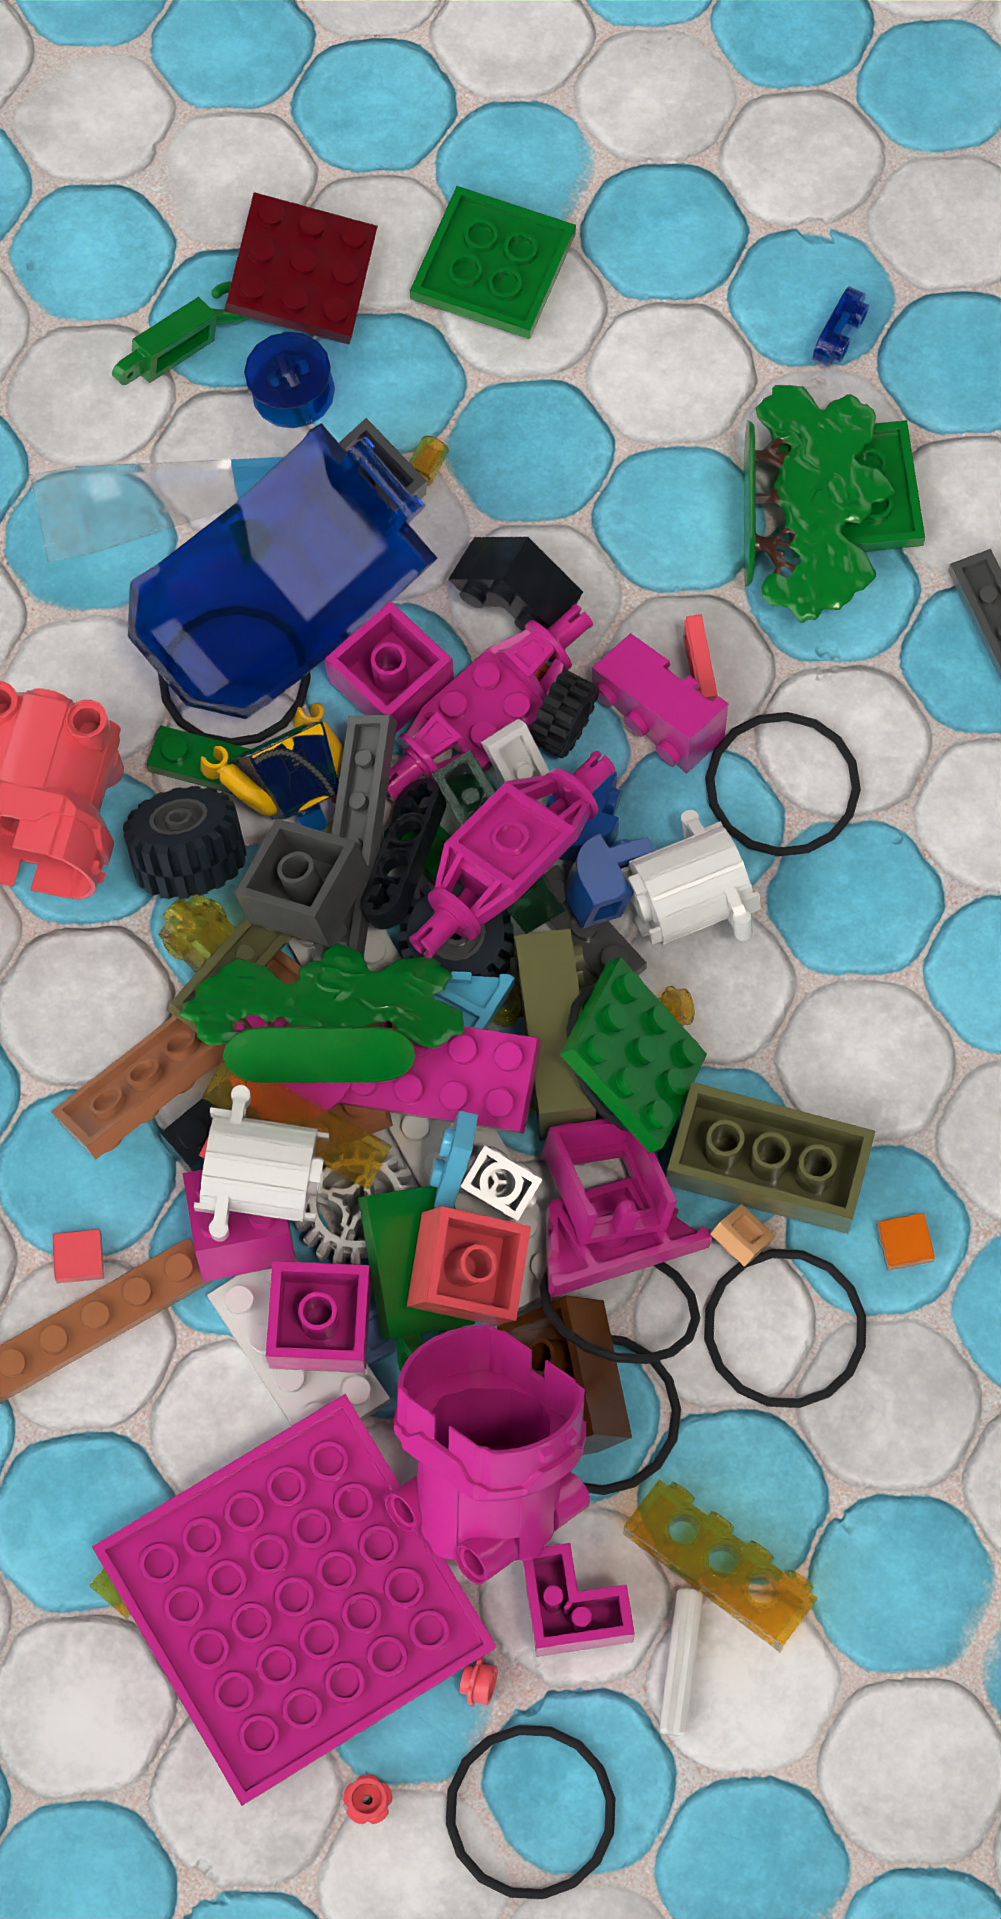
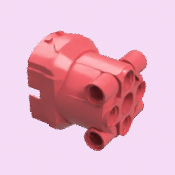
(52, 788)

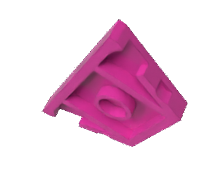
(579, 1266)

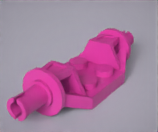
(487, 698)
(508, 849)

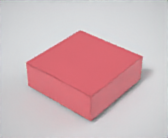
(78, 1256)

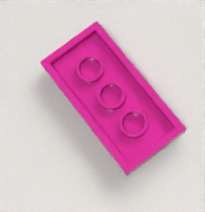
(470, 1073)

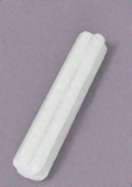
(681, 1662)

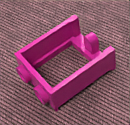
(599, 1141)

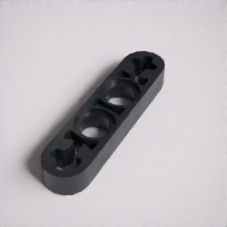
(395, 852)

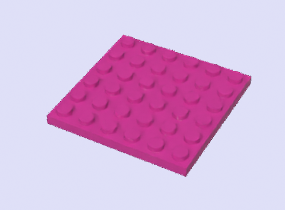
(292, 1600)

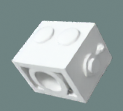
(518, 1184)

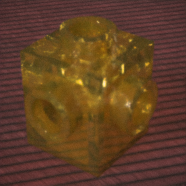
(195, 930)

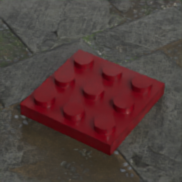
(301, 268)

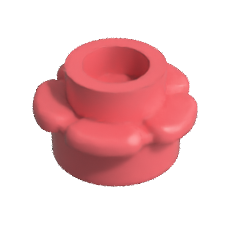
(479, 1682)
(365, 1786)

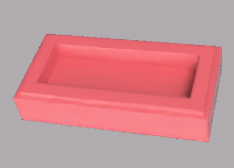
(699, 656)

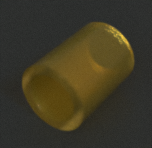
(429, 457)

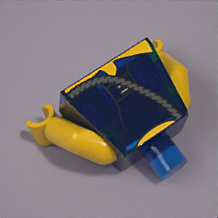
(287, 772)

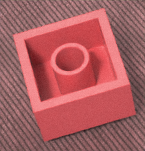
(468, 1266)

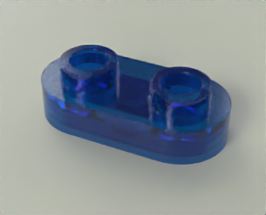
(847, 314)

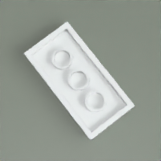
(299, 1393)

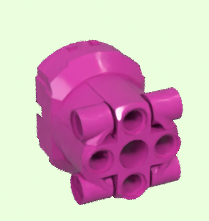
(488, 1449)

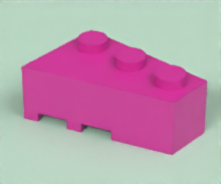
(659, 703)

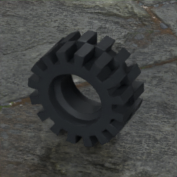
(564, 713)

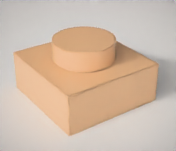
(742, 1235)

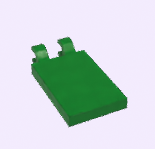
(391, 1239)

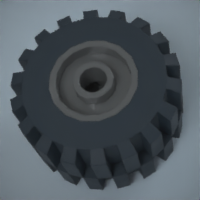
(185, 842)
(484, 956)

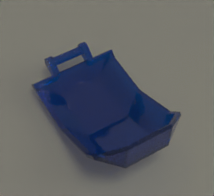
(278, 578)

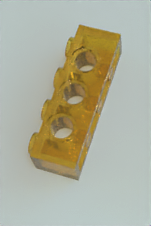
(771, 1621)

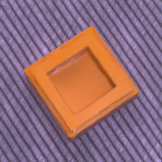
(905, 1241)

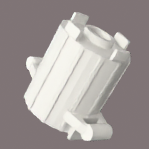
(692, 885)
(257, 1167)

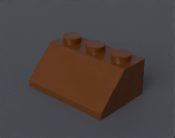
(603, 1395)

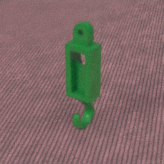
(174, 339)

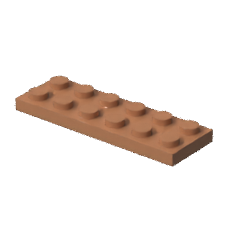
(145, 1079)

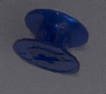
(307, 367)

